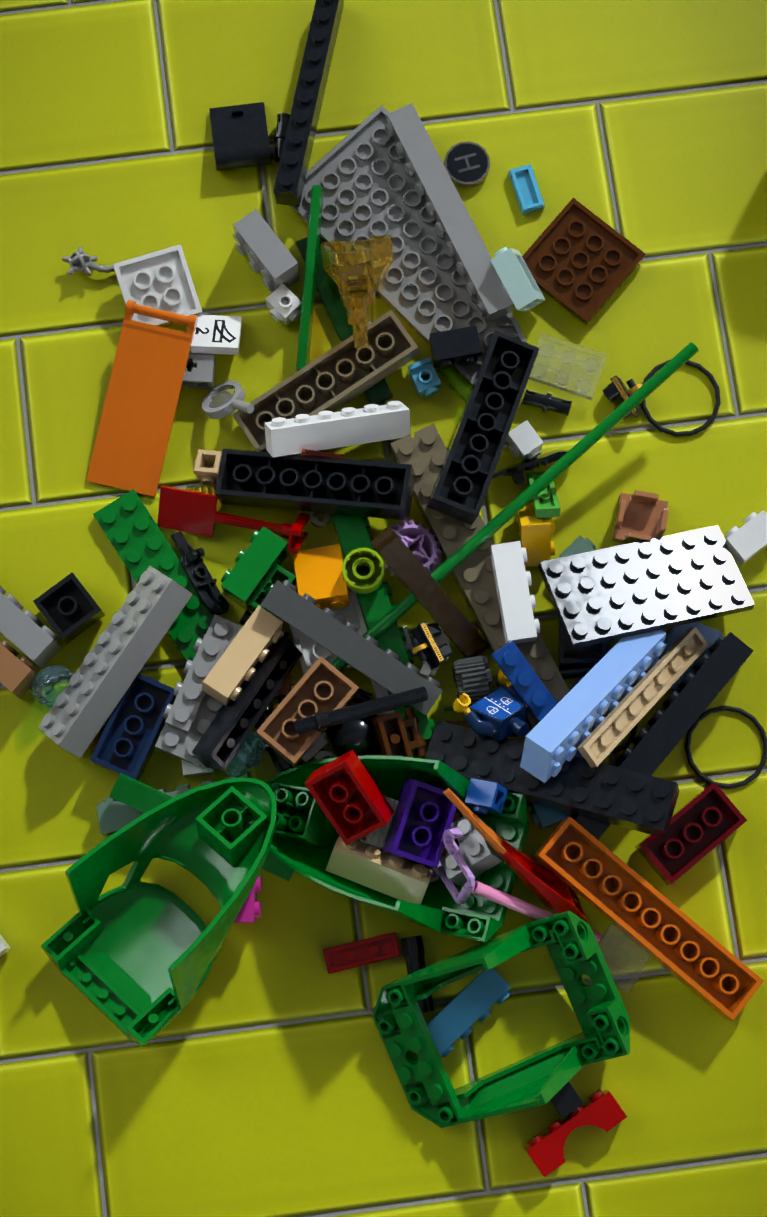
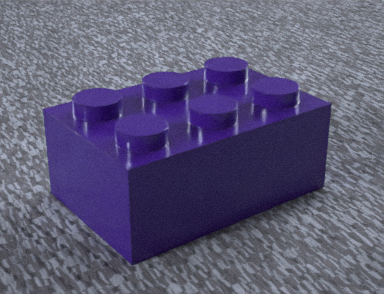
(420, 823)

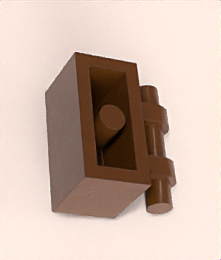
(392, 735)

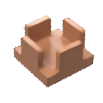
(640, 517)

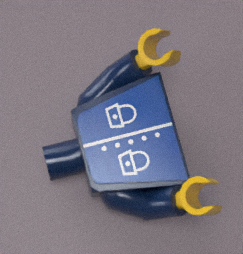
(497, 713)

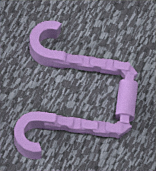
(452, 848)

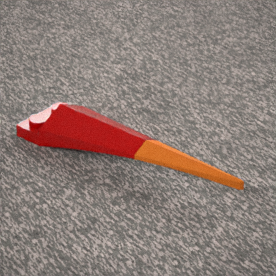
(541, 881)

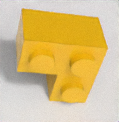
(535, 535)

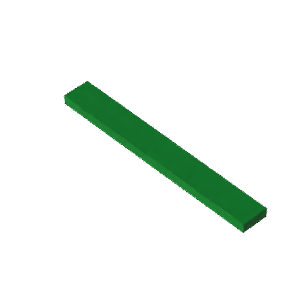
(310, 277)
(146, 798)

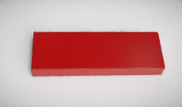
(361, 952)

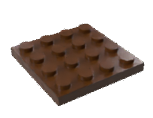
(581, 260)

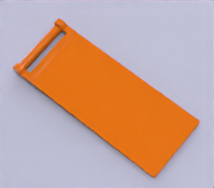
(141, 401)

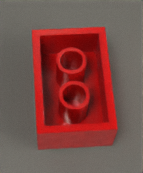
(349, 797)

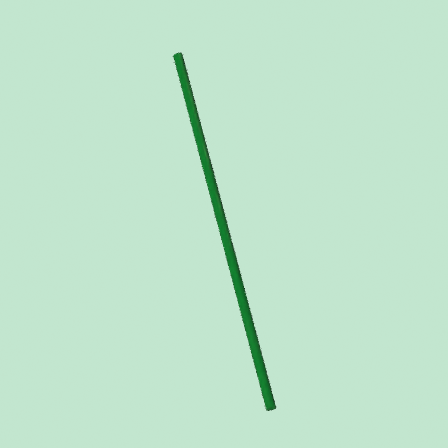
(533, 490)

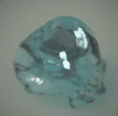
(49, 684)

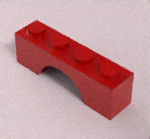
(548, 1149)

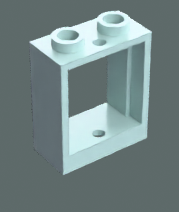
(517, 279)

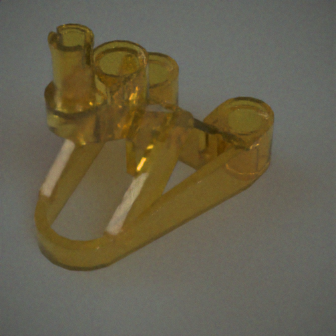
(358, 261)

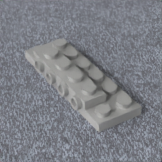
(193, 707)

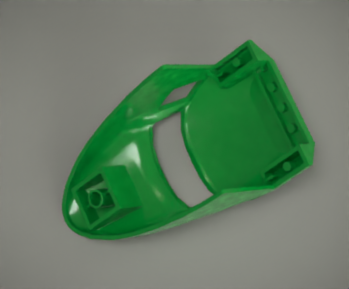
(140, 945)

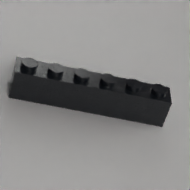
(240, 716)

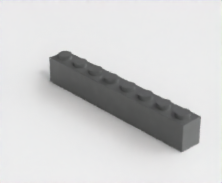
(347, 644)

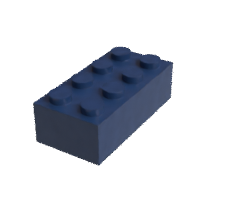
(134, 728)

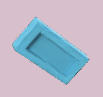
(526, 189)

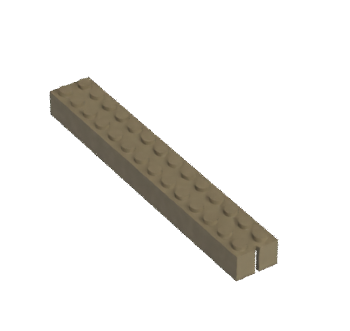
(475, 574)

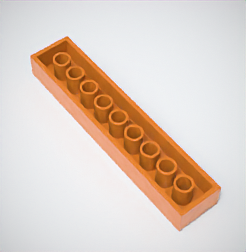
(648, 918)

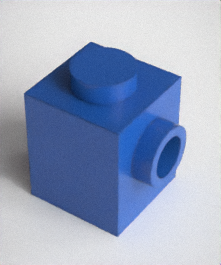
(485, 796)

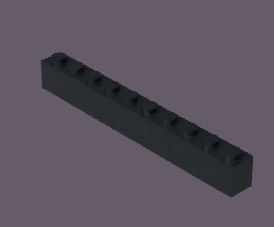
(307, 102)

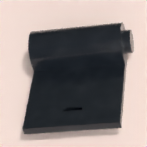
(240, 136)

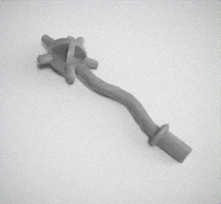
(81, 263)

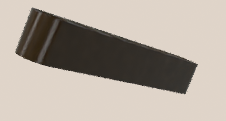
(428, 593)

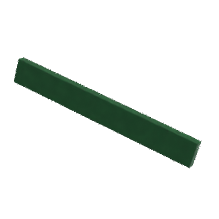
(332, 300)

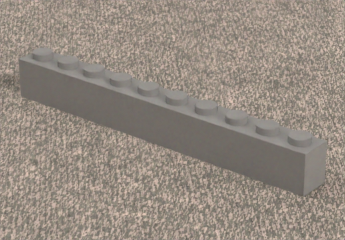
(449, 212)

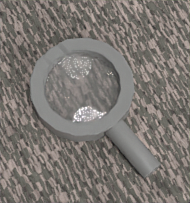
(225, 400)

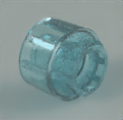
(247, 757)

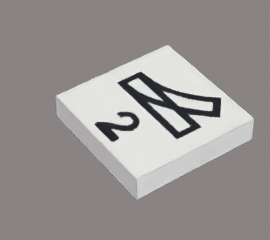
(217, 335)

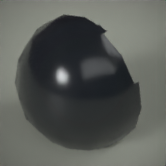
(355, 736)

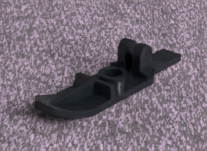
(516, 470)
(204, 585)

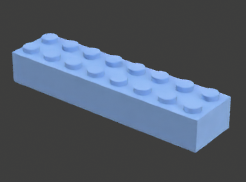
(588, 703)

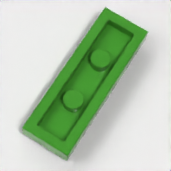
(546, 502)

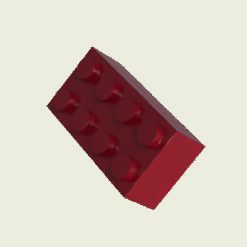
(692, 834)

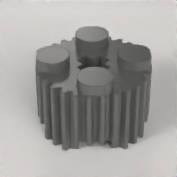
(472, 677)

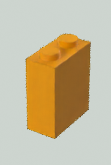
(321, 576)

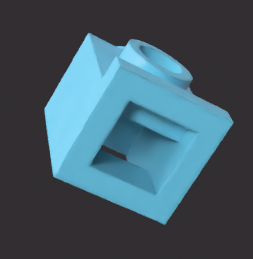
(424, 387)

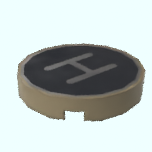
(467, 164)

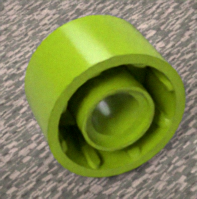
(358, 558)

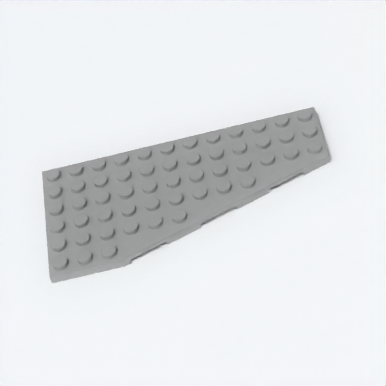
(374, 196)

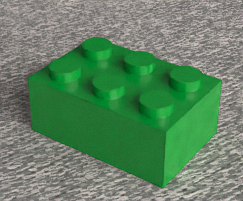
(253, 566)

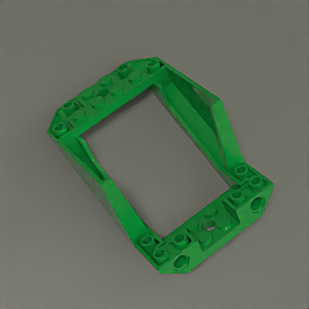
(529, 1080)

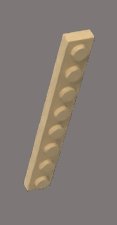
(642, 697)

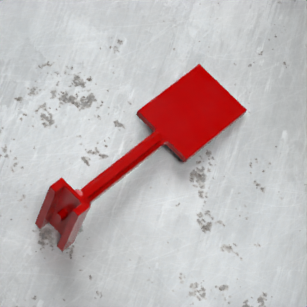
(197, 514)

